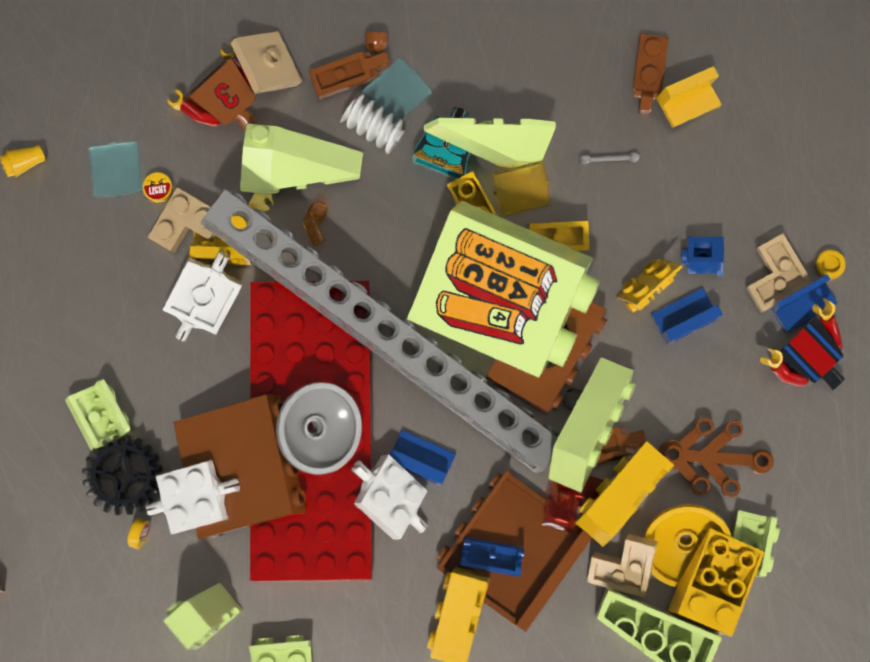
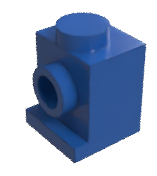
(704, 255)

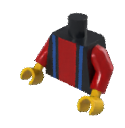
(811, 352)

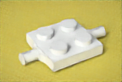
(202, 295)
(390, 496)
(192, 497)

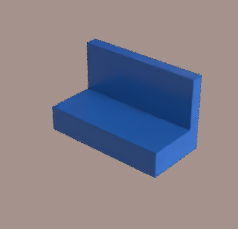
(797, 308)
(686, 316)
(422, 458)

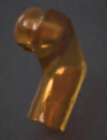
(313, 221)

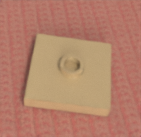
(266, 62)

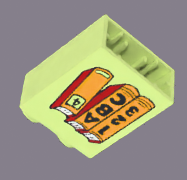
(503, 290)

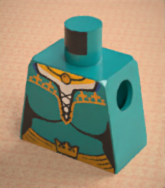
(440, 154)

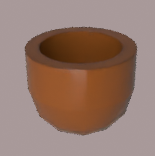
(376, 41)

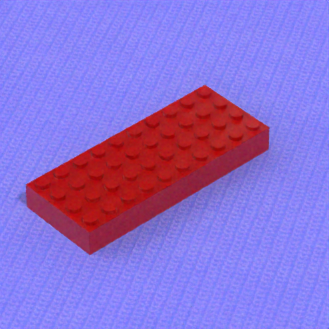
(289, 350)

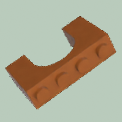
(544, 391)

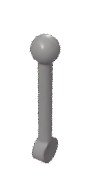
(633, 157)

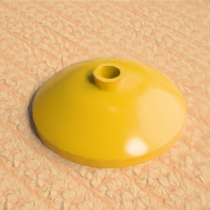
(672, 552)

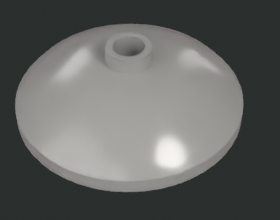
(334, 431)

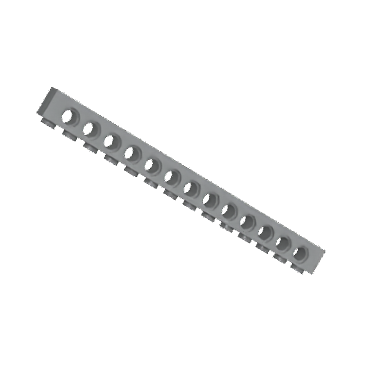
(366, 331)

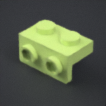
(98, 414)
(757, 532)

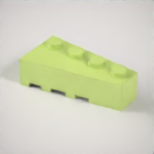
(590, 424)
(655, 631)

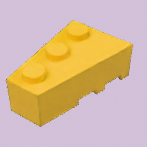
(623, 493)
(458, 615)

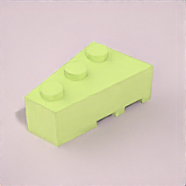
(201, 616)

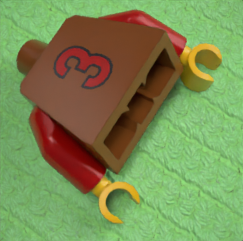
(220, 96)

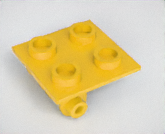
(655, 276)

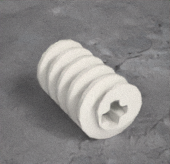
(373, 123)

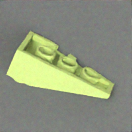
(496, 142)
(286, 159)

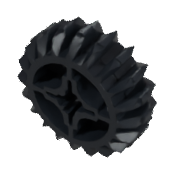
(123, 462)

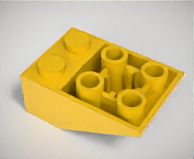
(716, 583)

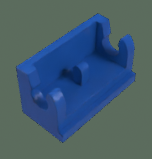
(492, 557)

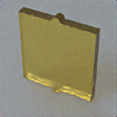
(521, 188)

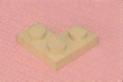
(178, 216)
(786, 274)
(626, 574)

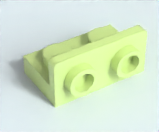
(292, 651)

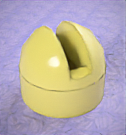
(258, 201)

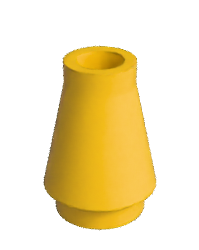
(21, 160)

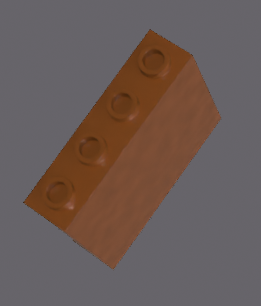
(243, 448)
(515, 518)

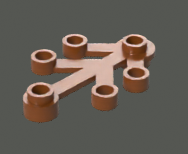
(710, 457)

